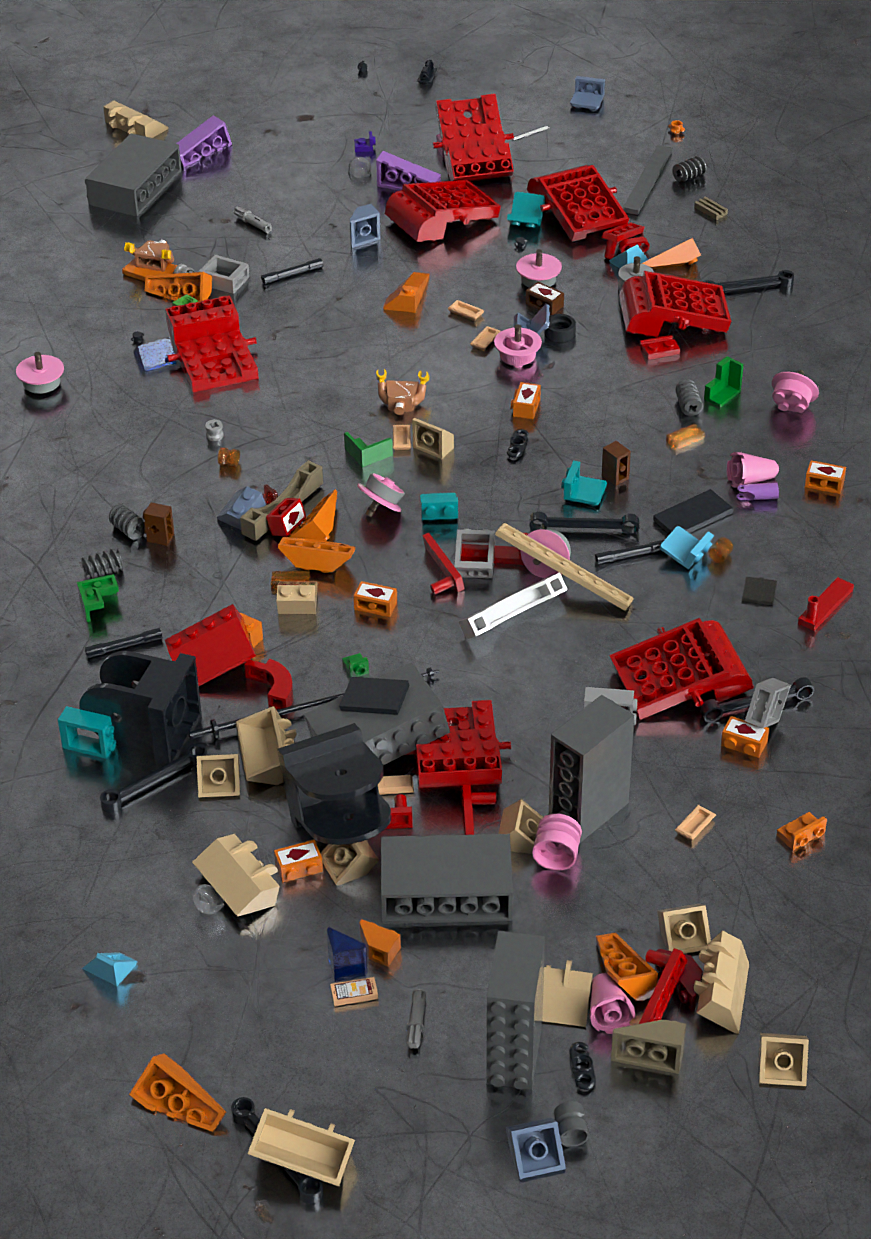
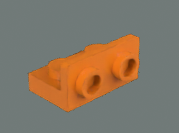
(802, 830)

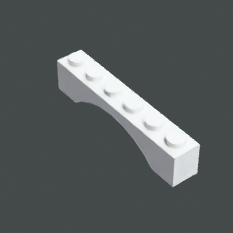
(512, 605)

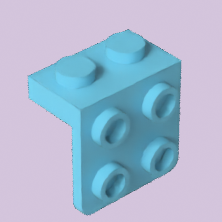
(685, 547)

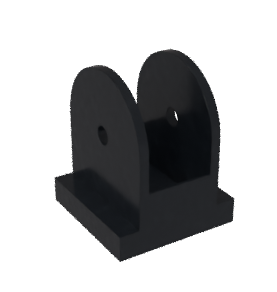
(156, 710)
(335, 781)

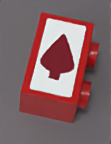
(286, 517)

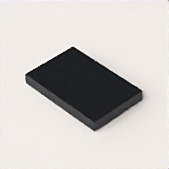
(374, 695)

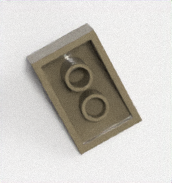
(650, 1045)

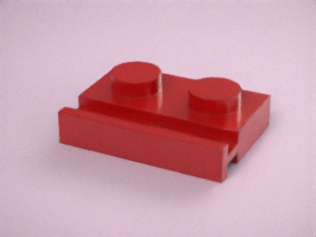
(660, 347)

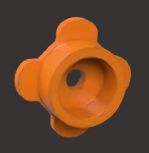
(676, 127)

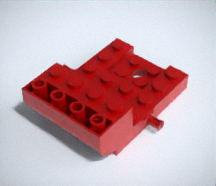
(473, 145)
(577, 196)
(427, 207)
(660, 298)
(210, 343)
(682, 667)
(465, 754)

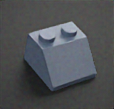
(364, 225)
(239, 504)
(536, 1147)

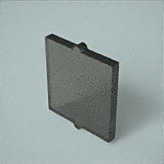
(759, 590)

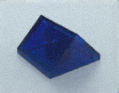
(154, 354)
(346, 956)

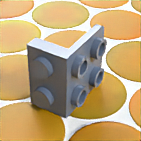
(588, 92)
(537, 324)

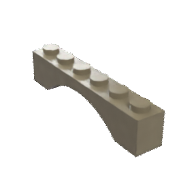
(304, 482)

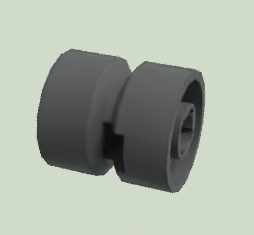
(571, 1123)

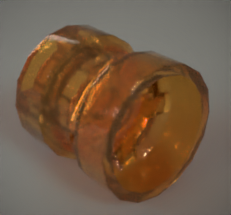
(228, 457)
(721, 550)

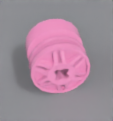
(557, 842)

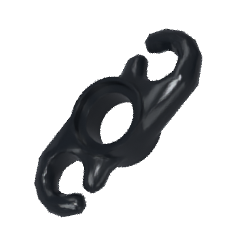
(519, 448)
(587, 1073)

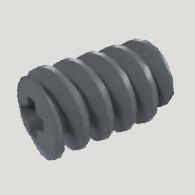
(689, 169)
(689, 397)
(127, 521)
(102, 563)

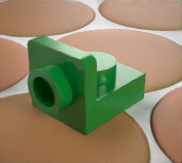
(356, 665)

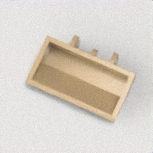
(131, 121)
(258, 740)
(238, 875)
(723, 981)
(566, 995)
(301, 1146)

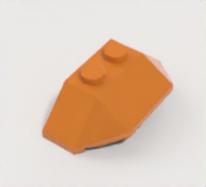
(315, 554)

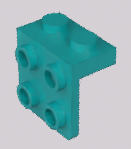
(526, 210)
(582, 488)
(439, 506)

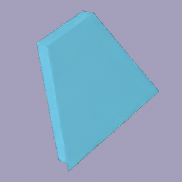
(628, 257)
(111, 967)

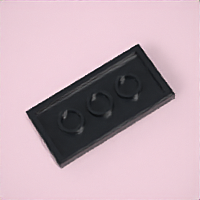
(694, 512)

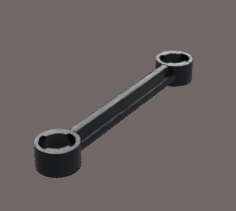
(784, 279)
(599, 523)
(712, 710)
(150, 779)
(252, 1122)

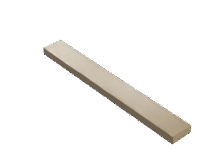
(564, 566)

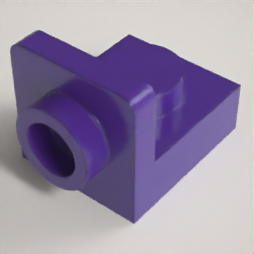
(365, 145)

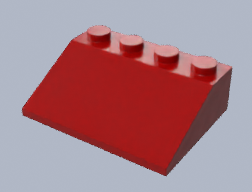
(216, 642)

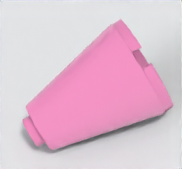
(750, 469)
(609, 1005)

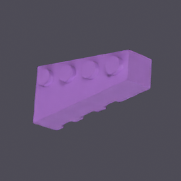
(204, 140)
(395, 171)

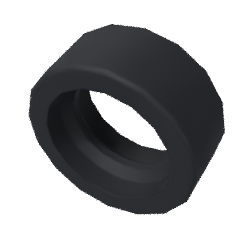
(561, 335)

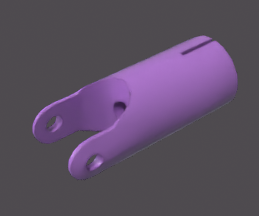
(758, 491)

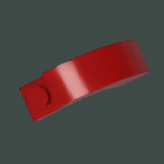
(277, 677)

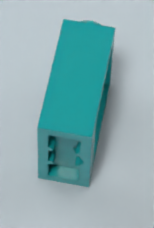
(76, 718)

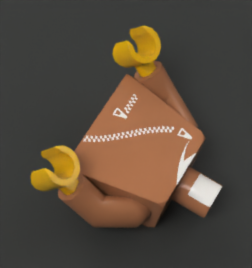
(151, 255)
(401, 395)

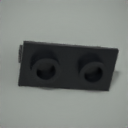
(427, 73)

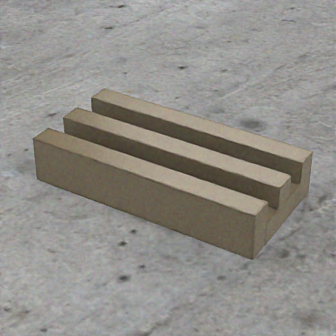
(711, 208)

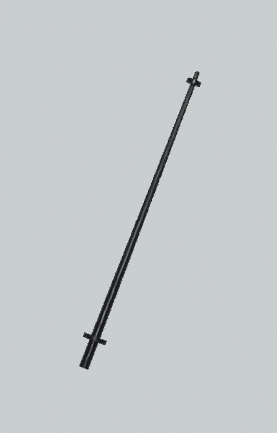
(215, 728)

